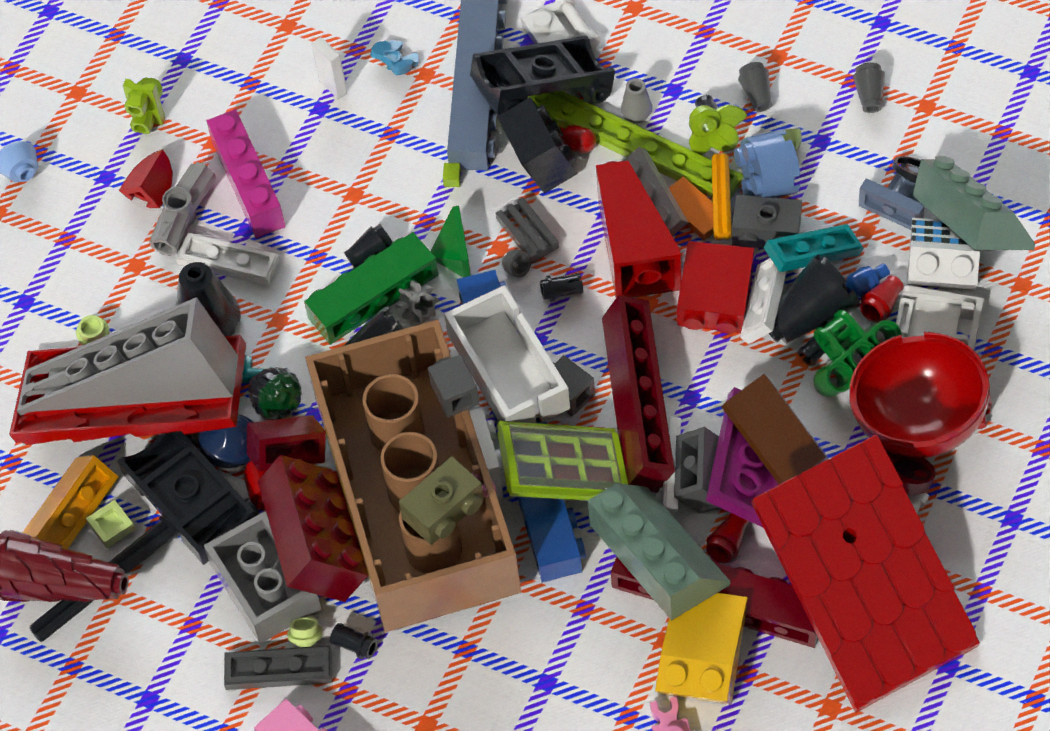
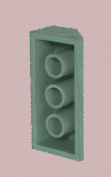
(968, 207)
(655, 548)

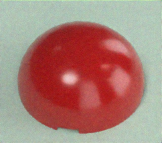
(920, 394)

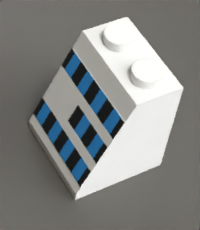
(940, 257)

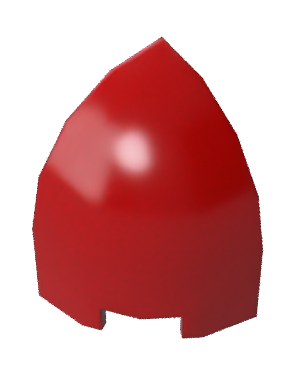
(149, 179)

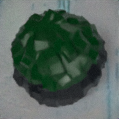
(275, 393)

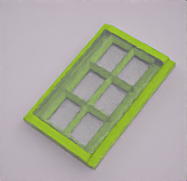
(559, 460)

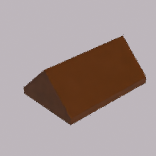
(773, 430)

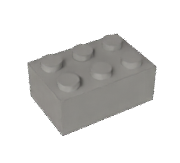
(254, 578)

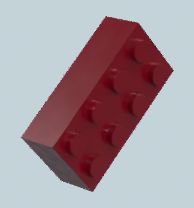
(312, 528)

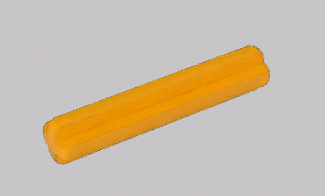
(721, 197)

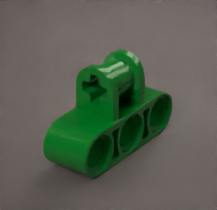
(841, 348)

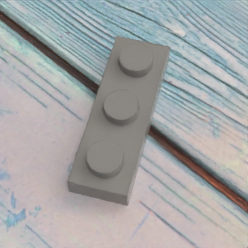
(657, 190)

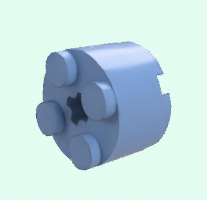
(768, 165)

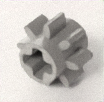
(417, 302)

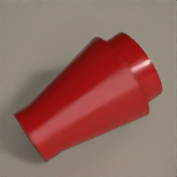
(880, 301)
(726, 539)

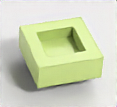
(110, 524)

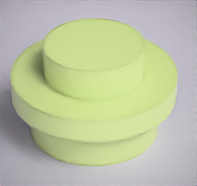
(91, 328)
(305, 631)

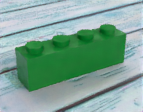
(370, 287)

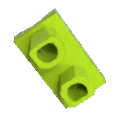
(144, 104)

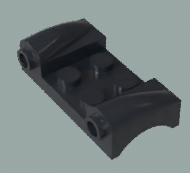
(515, 73)
(187, 490)

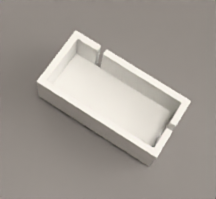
(506, 363)

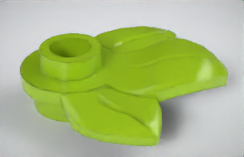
(714, 128)

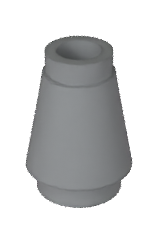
(636, 102)

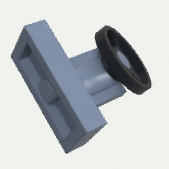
(897, 199)

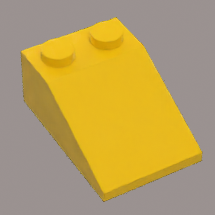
(703, 650)

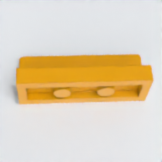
(72, 501)

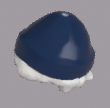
(226, 446)

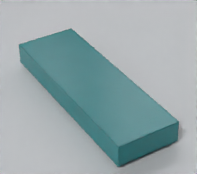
(798, 249)

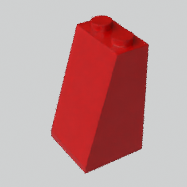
(637, 240)

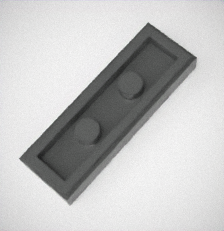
(277, 667)

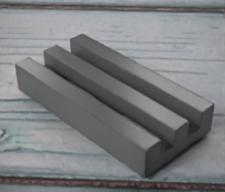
(525, 208)

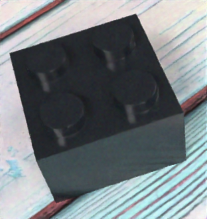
(538, 144)

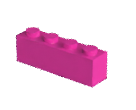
(246, 173)

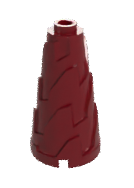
(49, 573)

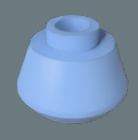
(18, 161)

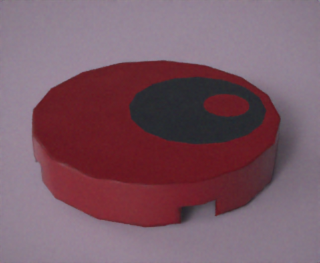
(915, 473)

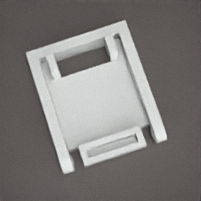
(938, 312)

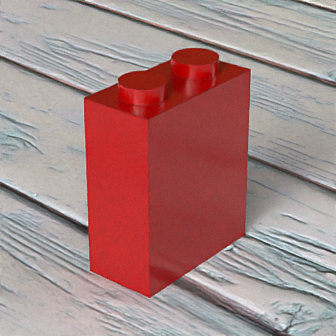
(715, 287)

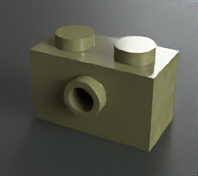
(442, 501)

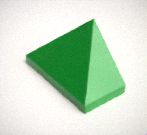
(451, 245)

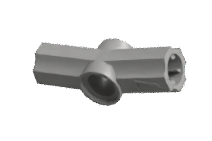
(175, 220)

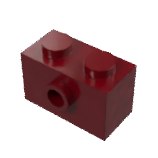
(291, 437)

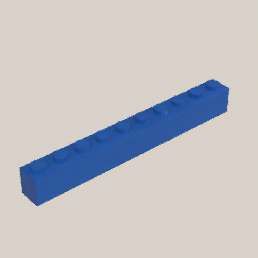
(545, 519)

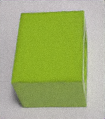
(451, 174)

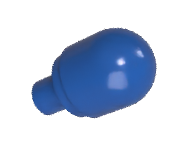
(866, 279)

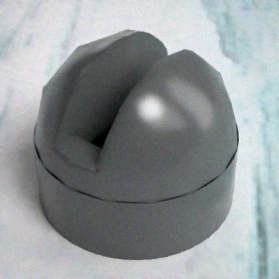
(519, 257)

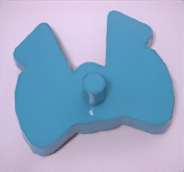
(389, 54)

